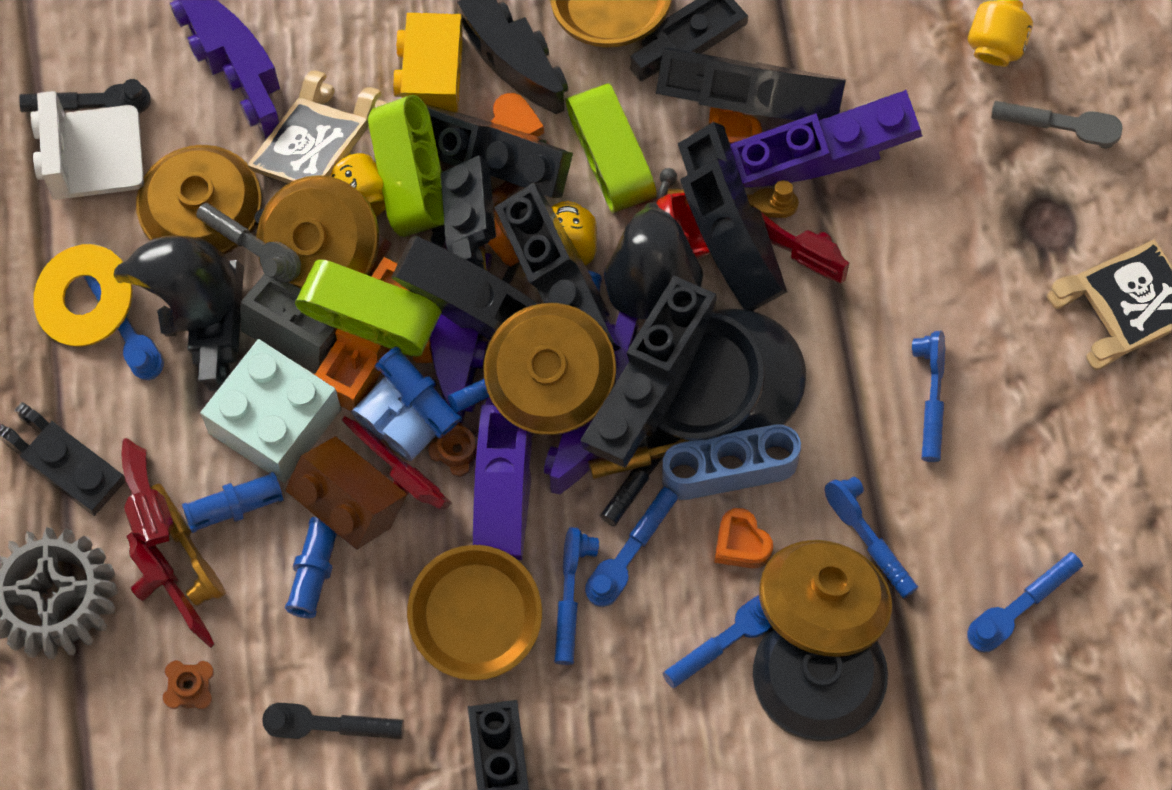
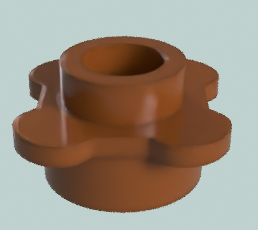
(443, 450)
(198, 695)

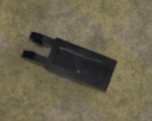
(64, 461)

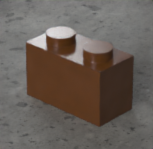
(345, 492)

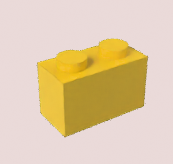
(431, 59)

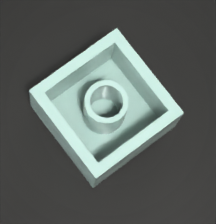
(271, 410)

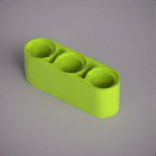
(611, 148)
(407, 164)
(368, 307)

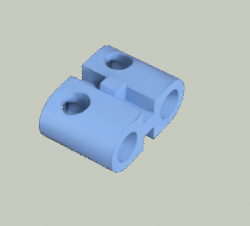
(390, 420)

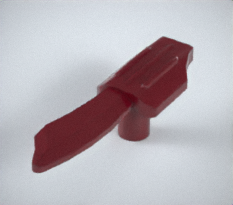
(811, 251)
(405, 476)
(146, 507)
(159, 572)

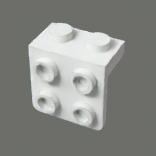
(87, 149)

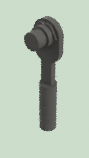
(1089, 127)
(275, 258)

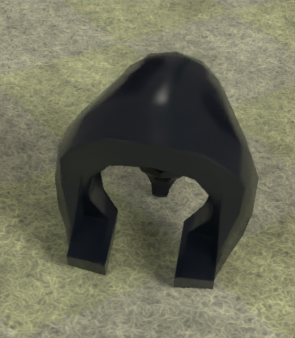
(647, 260)
(187, 276)

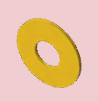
(51, 289)

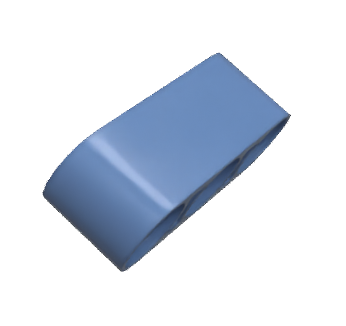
(746, 445)

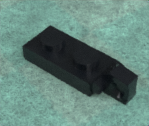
(689, 29)
(468, 209)
(218, 344)

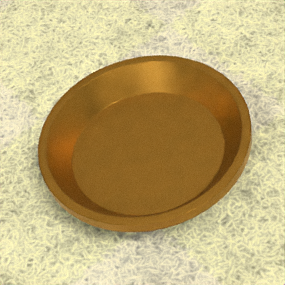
(610, 21)
(190, 178)
(322, 221)
(549, 368)
(825, 598)
(474, 612)

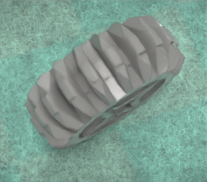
(87, 594)

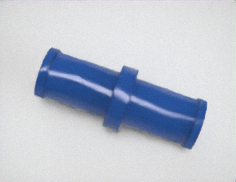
(418, 392)
(232, 502)
(311, 570)

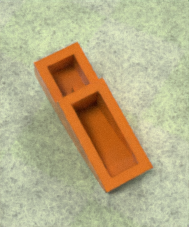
(353, 359)

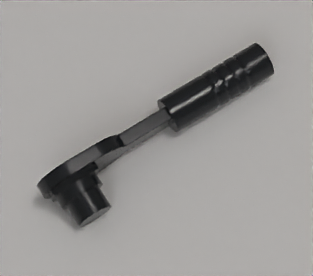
(116, 95)
(634, 482)
(297, 721)

